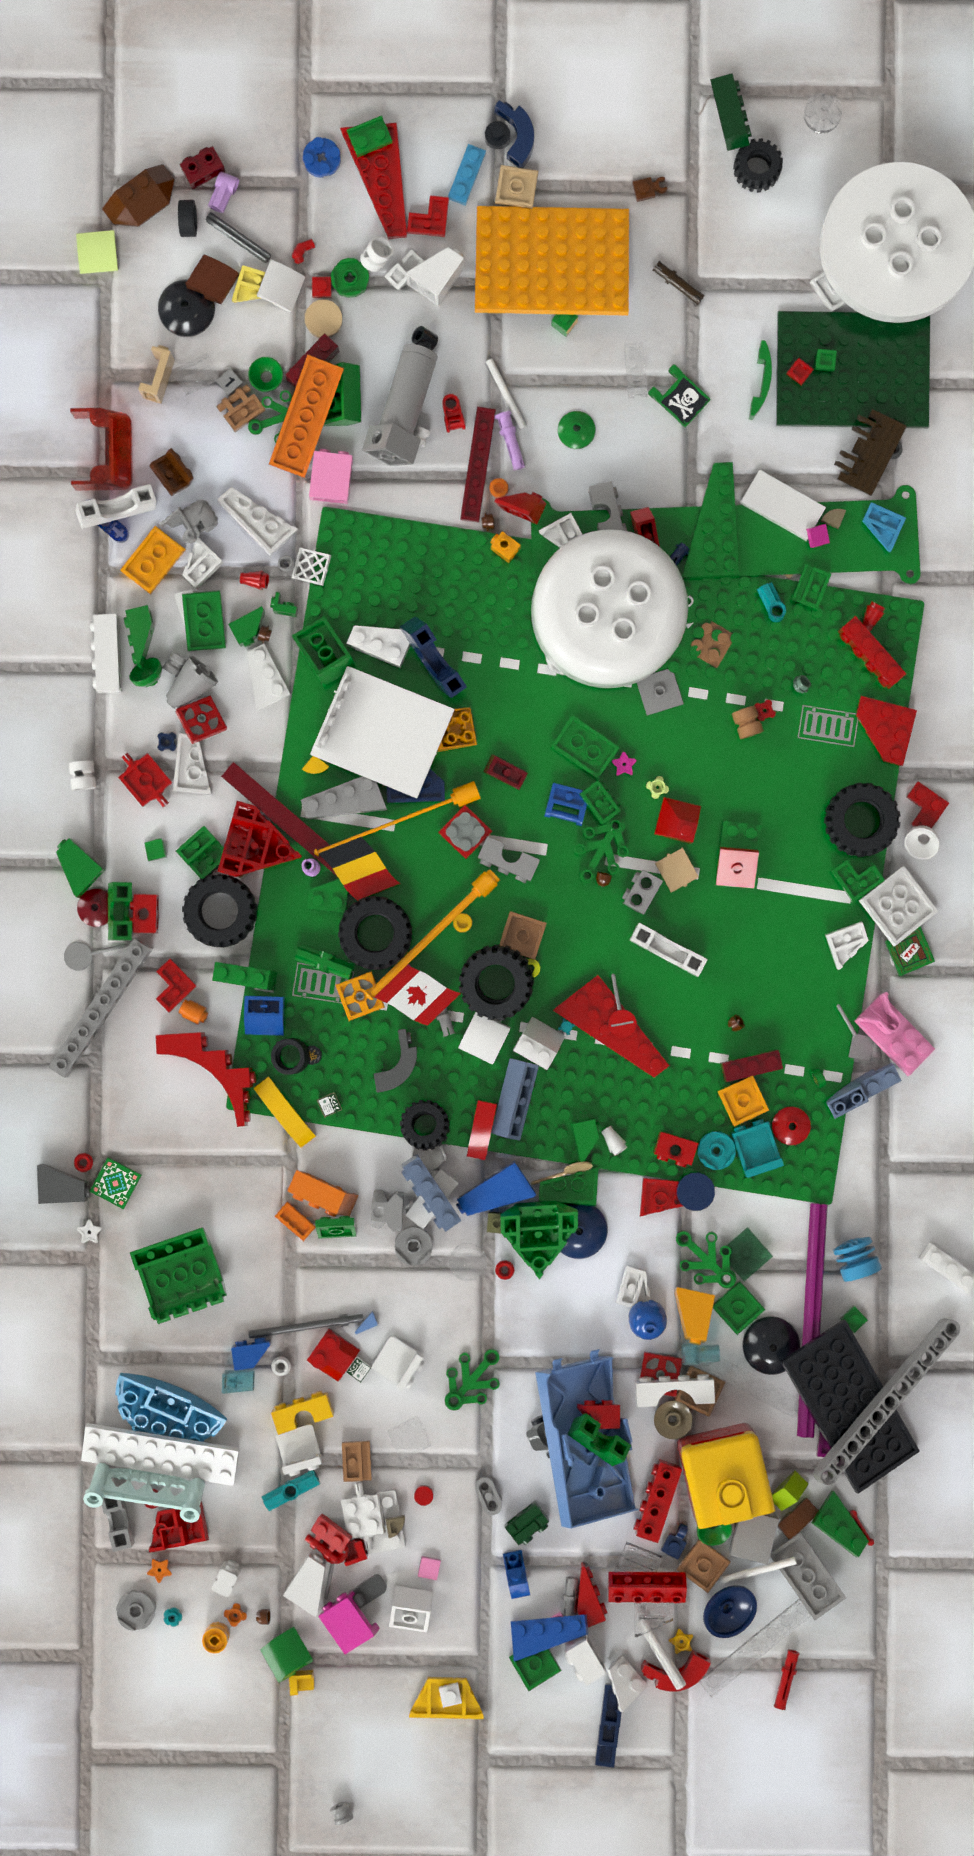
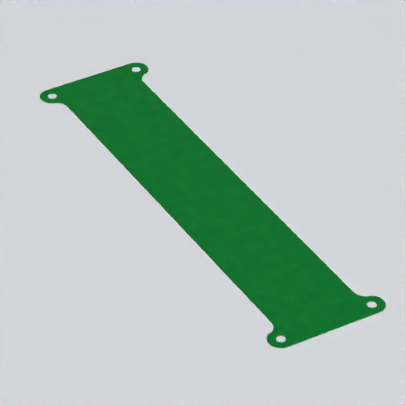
(767, 547)

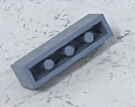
(513, 1101)
(431, 1193)

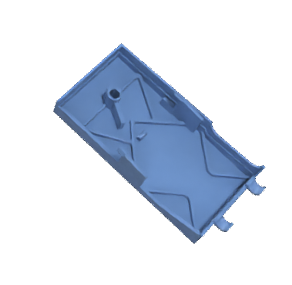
(583, 1482)

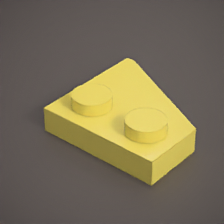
(248, 284)

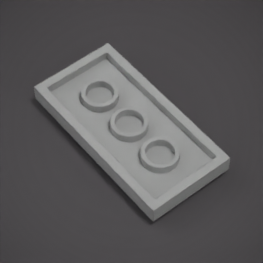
(809, 1577)

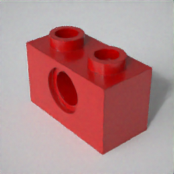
(151, 903)
(666, 1141)

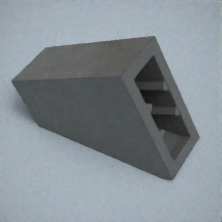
(60, 1187)

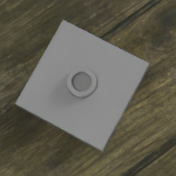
(659, 692)

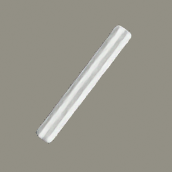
(665, 1659)

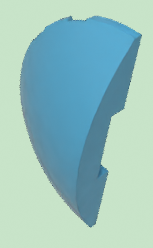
(165, 1409)

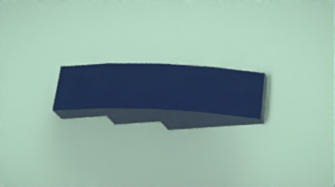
(608, 1729)

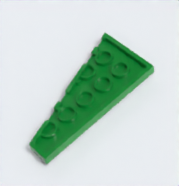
(715, 536)

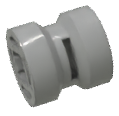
(174, 665)

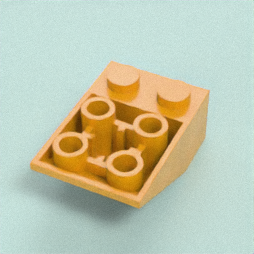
(459, 732)

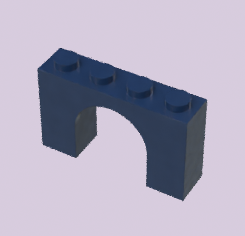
(422, 641)

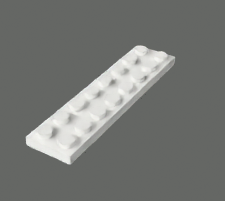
(160, 1454)

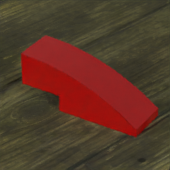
(481, 1130)

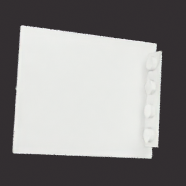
(382, 732)

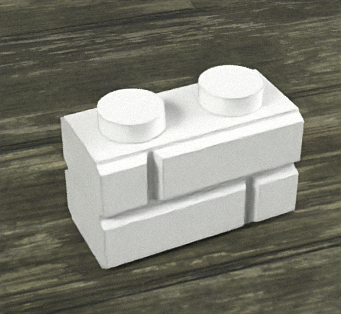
(226, 1578)

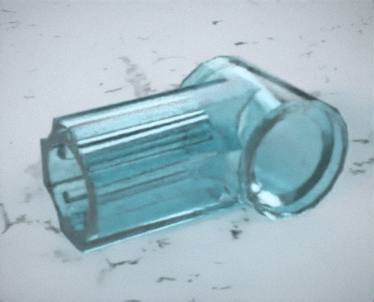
(696, 1354)

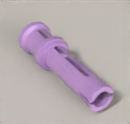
(508, 432)
(314, 870)

